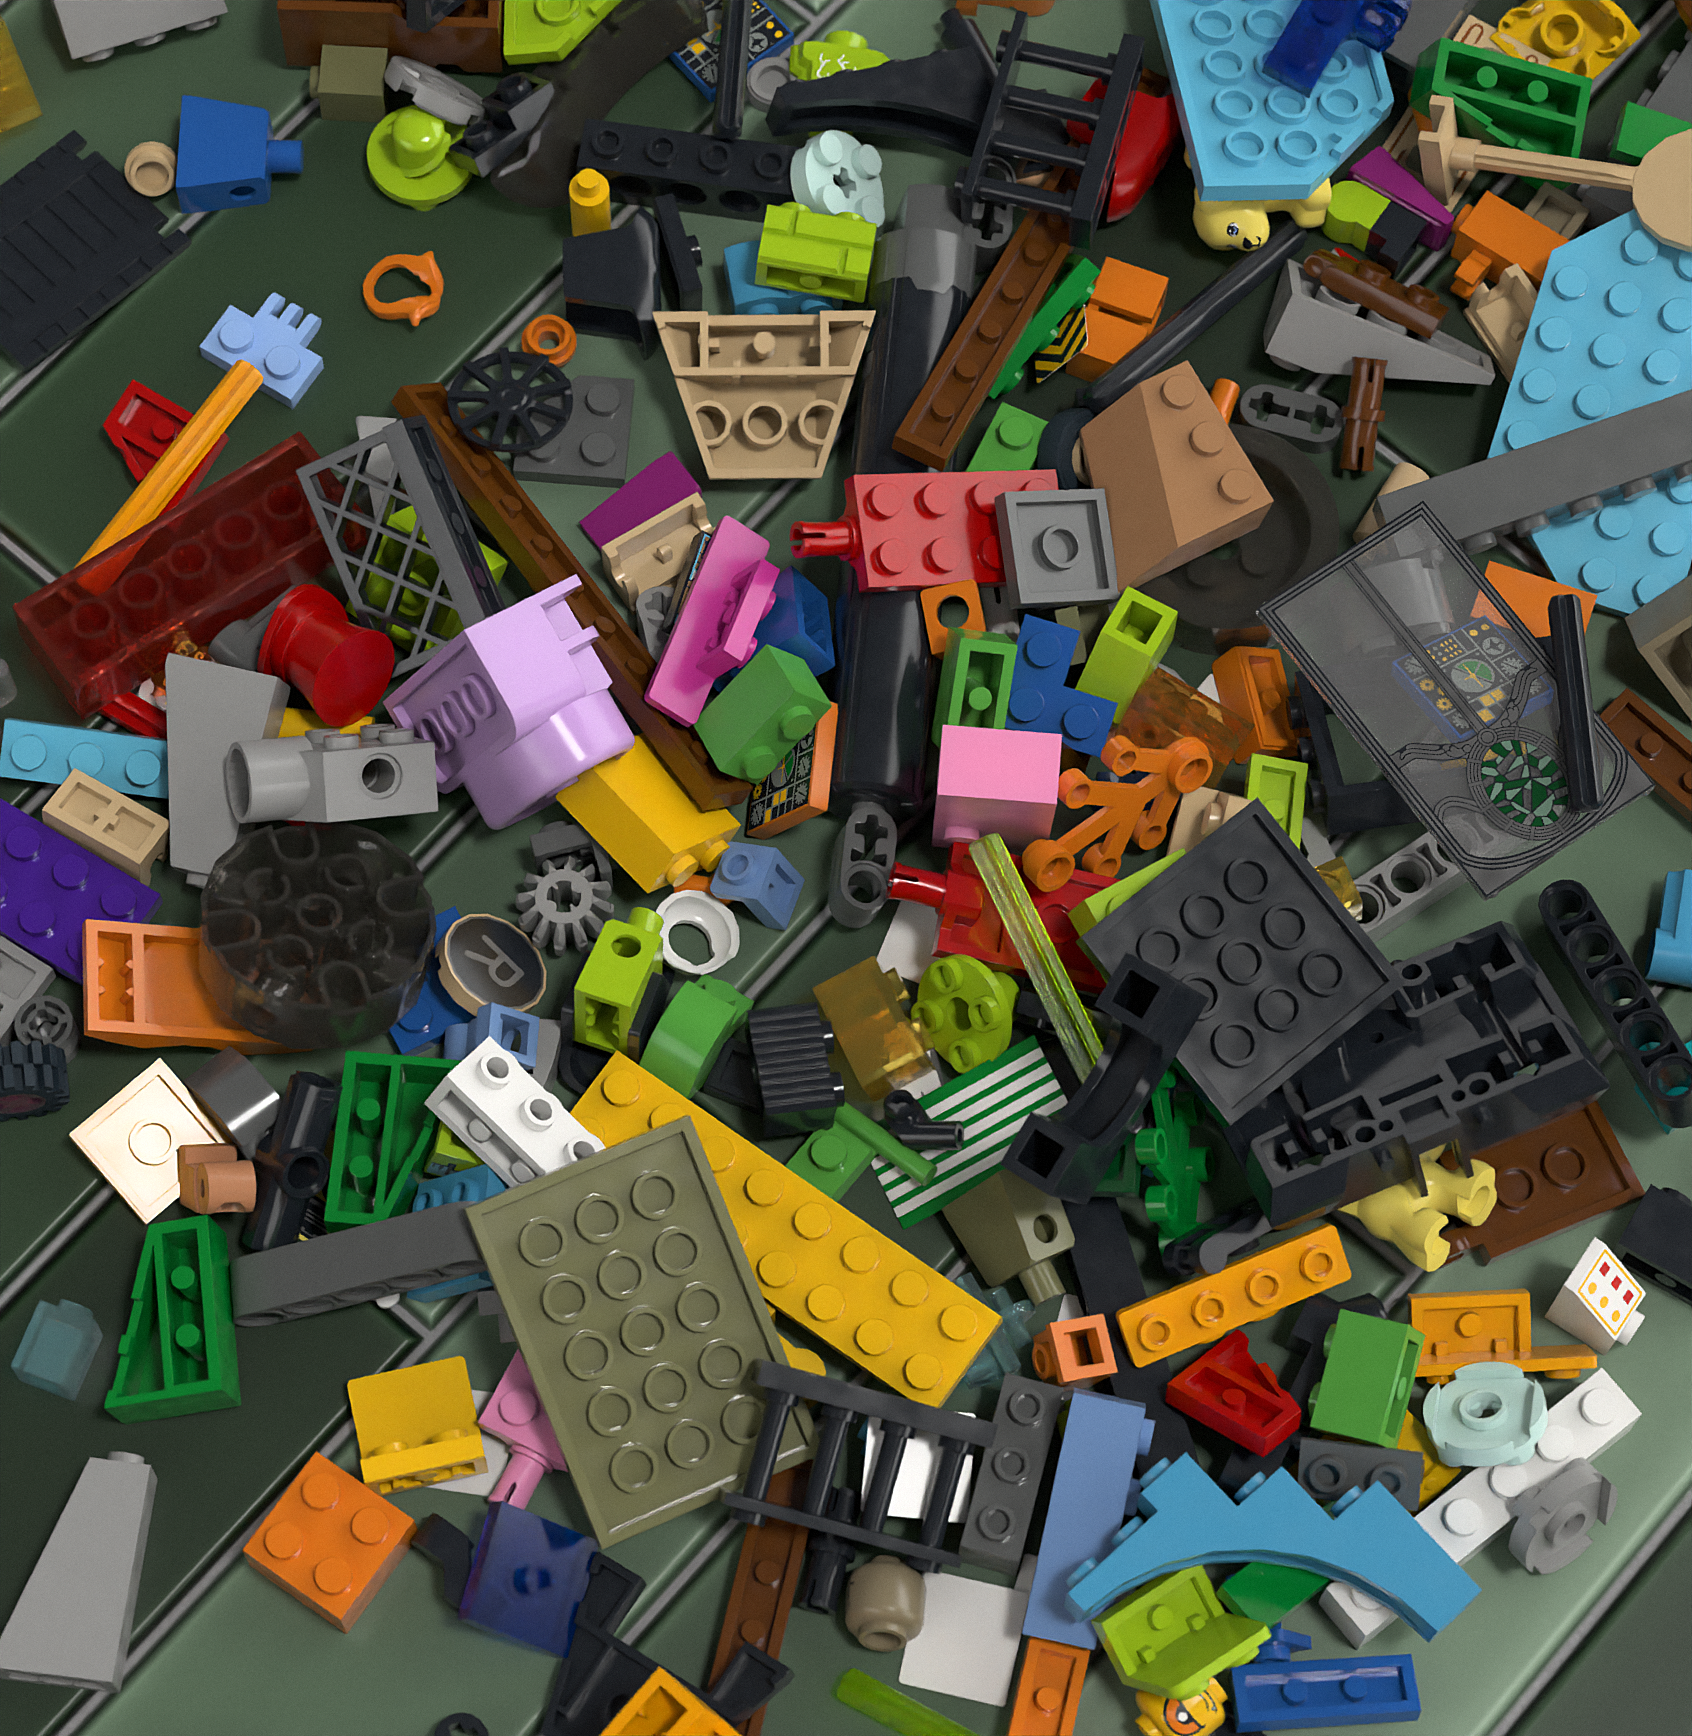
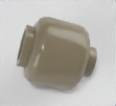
(885, 1603)

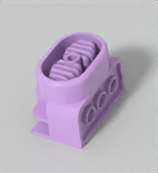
(515, 707)

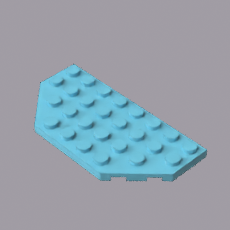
(1245, 128)
(1601, 342)

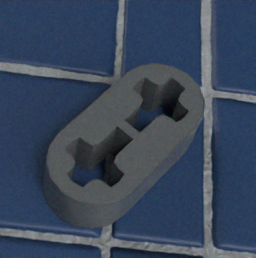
(1292, 417)

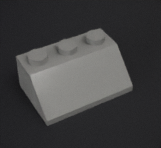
(97, 26)

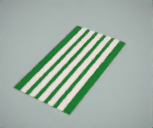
(992, 1107)

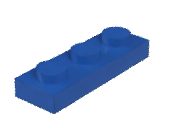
(1324, 1693)

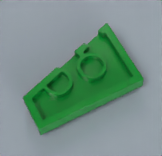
(1068, 291)

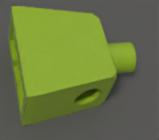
(616, 979)

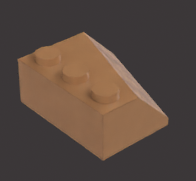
(1170, 476)

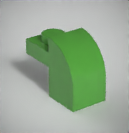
(693, 1033)

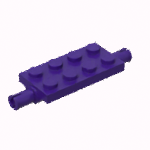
(55, 886)

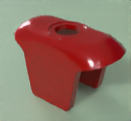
(1145, 148)

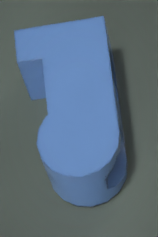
(502, 1026)

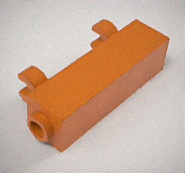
(1495, 238)

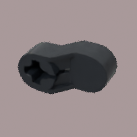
(451, 1552)

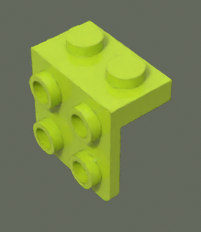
(1176, 1635)

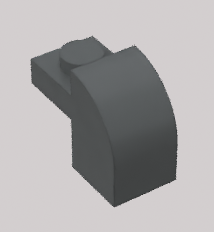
(237, 1100)

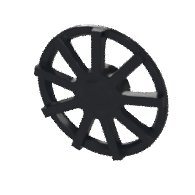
(510, 400)

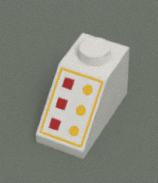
(1599, 1300)

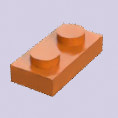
(1048, 1689)

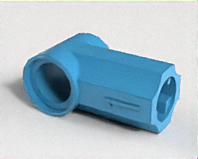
(1671, 942)

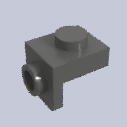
(563, 839)

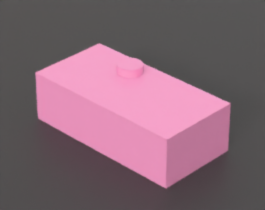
(996, 785)

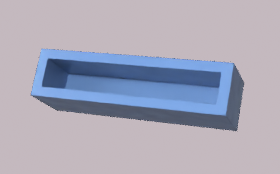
(1086, 1507)

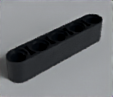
(1613, 980)

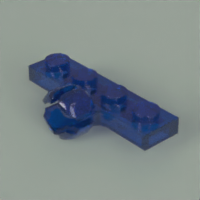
(1319, 31)

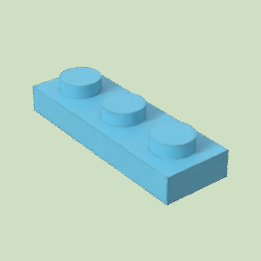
(116, 759)

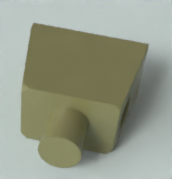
(1013, 1233)

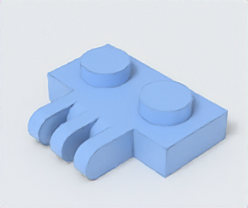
(270, 346)

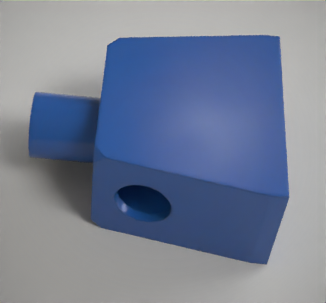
(229, 155)
(794, 624)

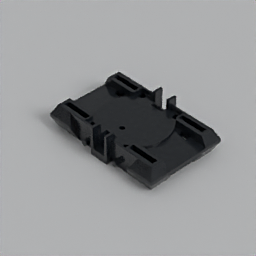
(1418, 1075)

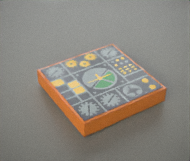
(798, 784)

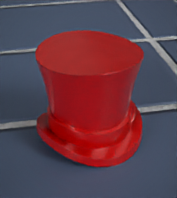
(325, 656)

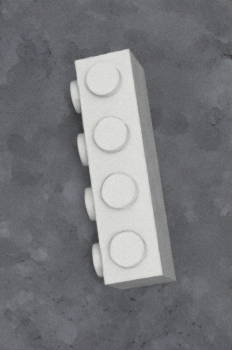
(509, 1116)

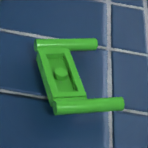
(838, 1156)

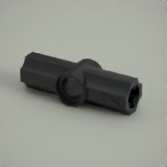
(292, 1161)

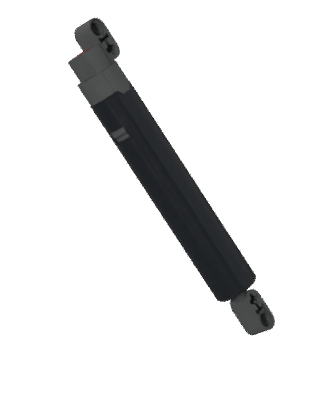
(881, 638)

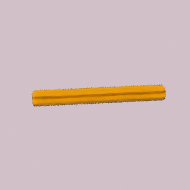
(181, 456)

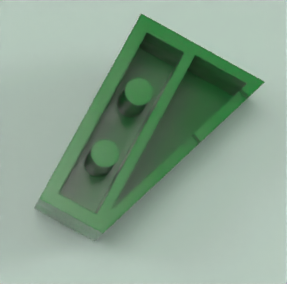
(1505, 100)
(381, 1136)
(180, 1329)

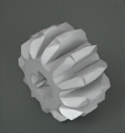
(544, 898)

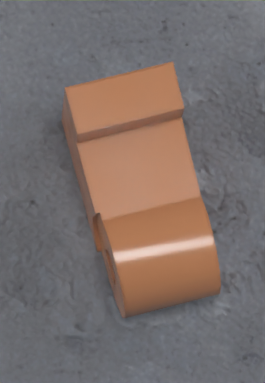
(215, 1179)

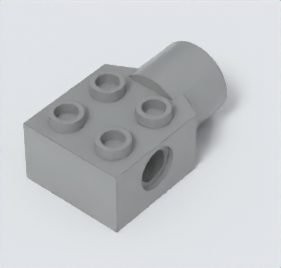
(332, 776)

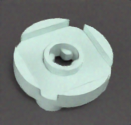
(851, 164)
(1490, 1441)

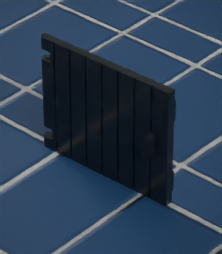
(72, 248)

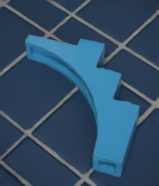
(1194, 1524)

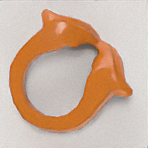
(412, 307)

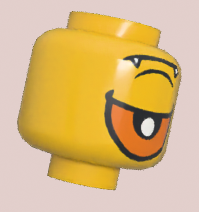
(1181, 1718)

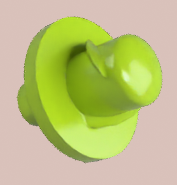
(412, 158)
(967, 1010)

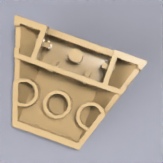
(764, 387)

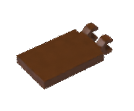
(1546, 1185)

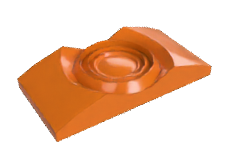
(149, 993)

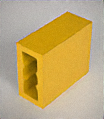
(648, 818)

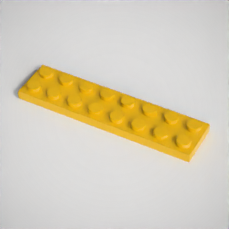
(810, 1251)

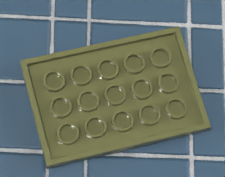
(638, 1327)

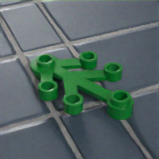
(1172, 1162)

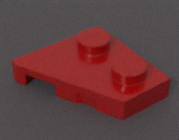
(145, 427)
(1236, 1396)

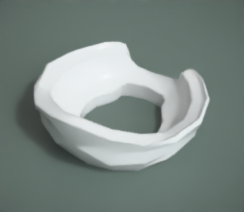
(708, 915)

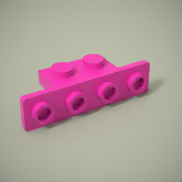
(715, 621)

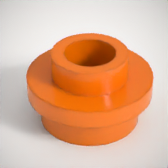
(550, 328)

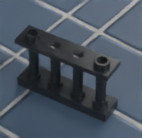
(1091, 162)
(842, 1406)

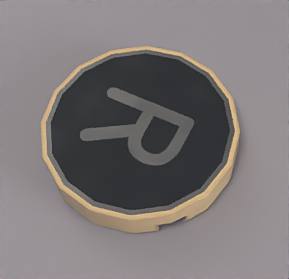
(490, 962)

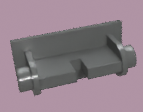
(1335, 1467)

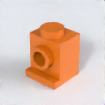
(1061, 1355)

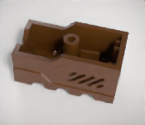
(466, 37)

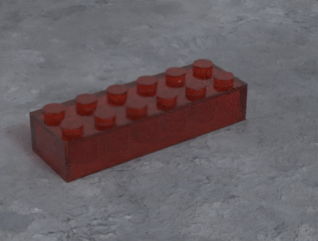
(182, 578)

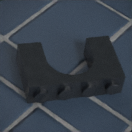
(1077, 1144)

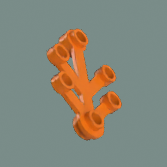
(1176, 769)

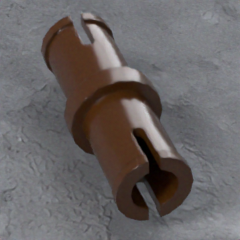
(1363, 413)

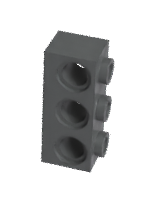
(1010, 1475)

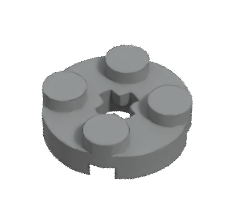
(1559, 1515)

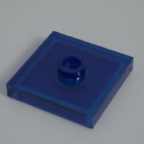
(528, 1579)

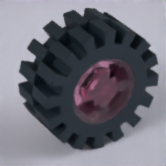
(32, 1080)

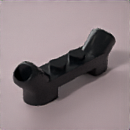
(1308, 1342)

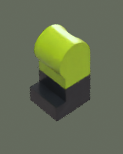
(1373, 225)

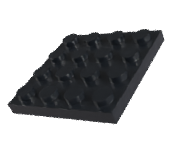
(1265, 944)

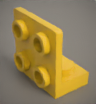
(417, 1426)

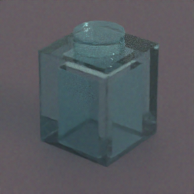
(58, 1348)

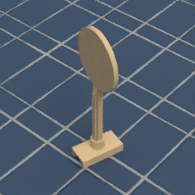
(1658, 184)

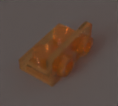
(1171, 710)

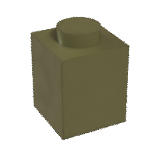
(351, 83)

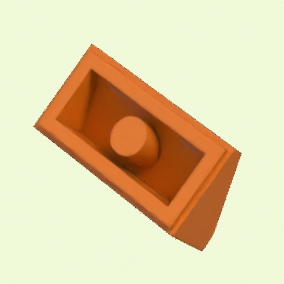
(1256, 688)

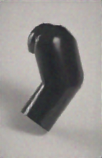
(915, 1126)

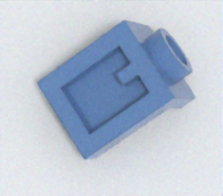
(760, 880)

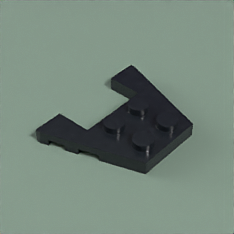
(608, 1673)

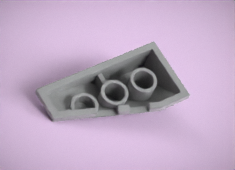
(1324, 330)

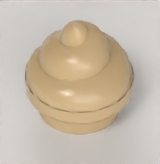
(151, 168)

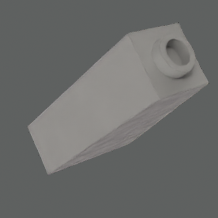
(206, 713)
(84, 1589)

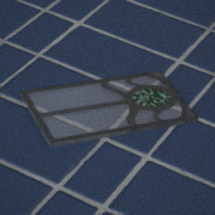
(1447, 697)

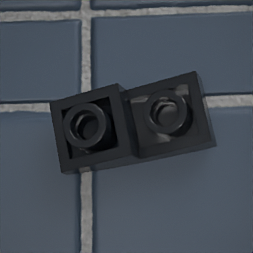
(512, 115)

